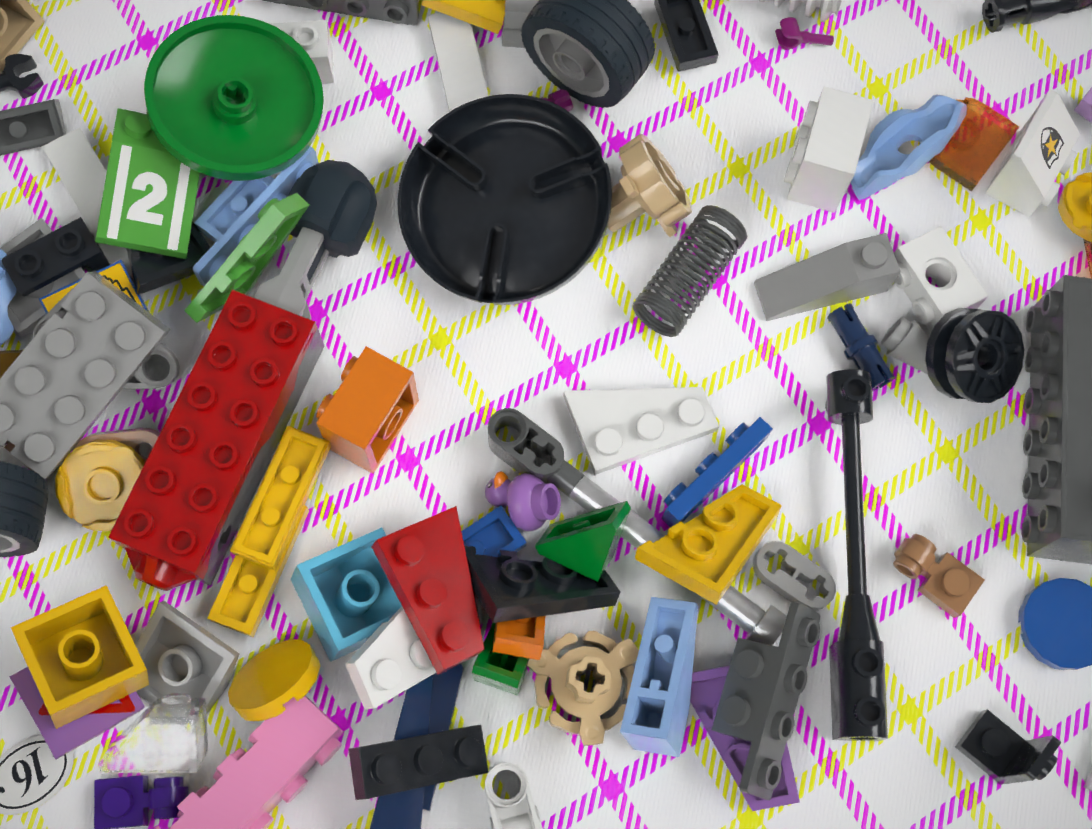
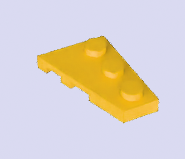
(713, 545)

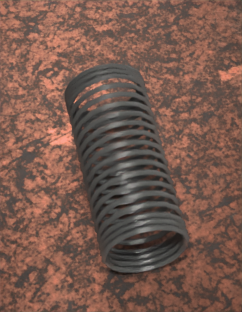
(716, 239)

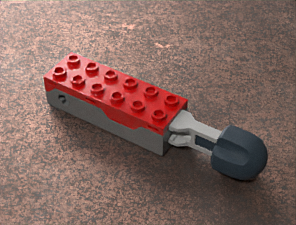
(240, 396)

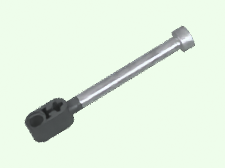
(759, 624)

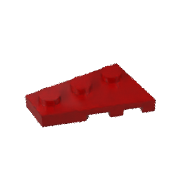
(434, 587)

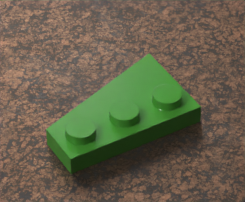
(250, 256)

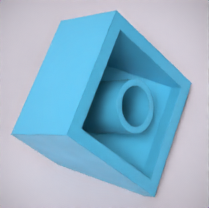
(346, 594)

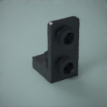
(54, 257)
(1005, 753)

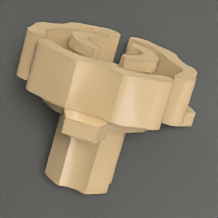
(647, 187)
(569, 692)

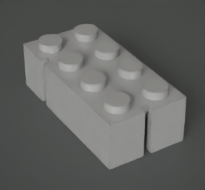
(73, 371)

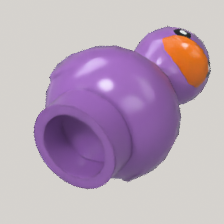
(527, 498)

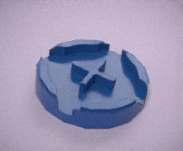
(1058, 623)

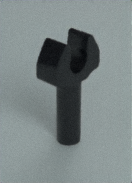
(14, 67)

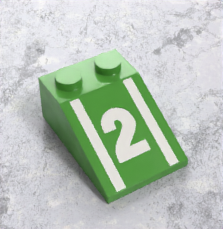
(145, 192)

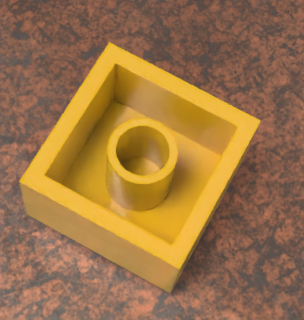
(81, 656)

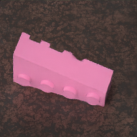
(270, 771)

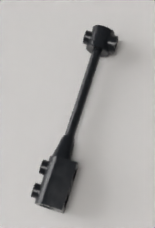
(858, 656)

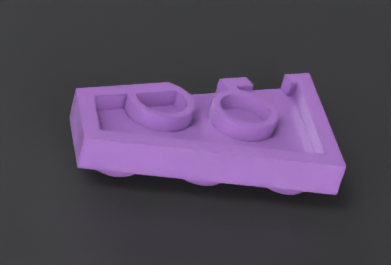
(705, 698)

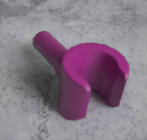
(790, 35)

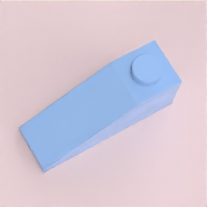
(662, 679)

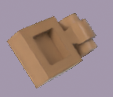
(946, 583)

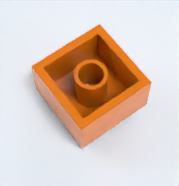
(368, 408)

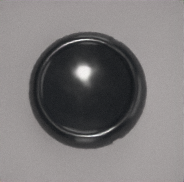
(505, 199)

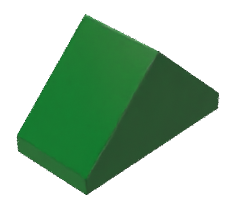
(585, 541)
(499, 669)

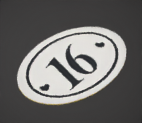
(31, 775)

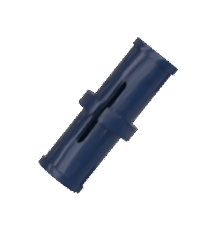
(860, 345)

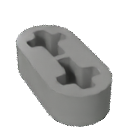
(799, 567)

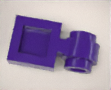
(126, 800)

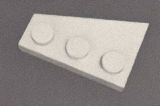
(389, 662)

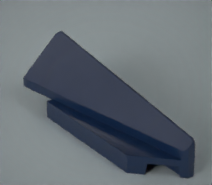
(425, 710)

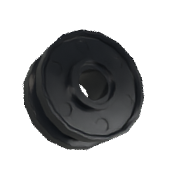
(975, 354)

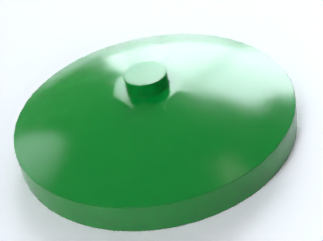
(233, 97)

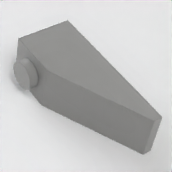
(829, 278)

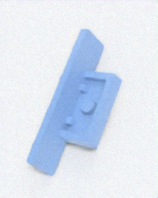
(237, 212)

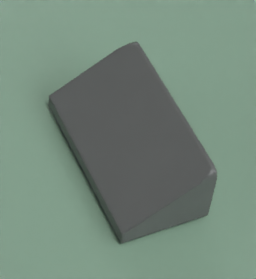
(30, 126)

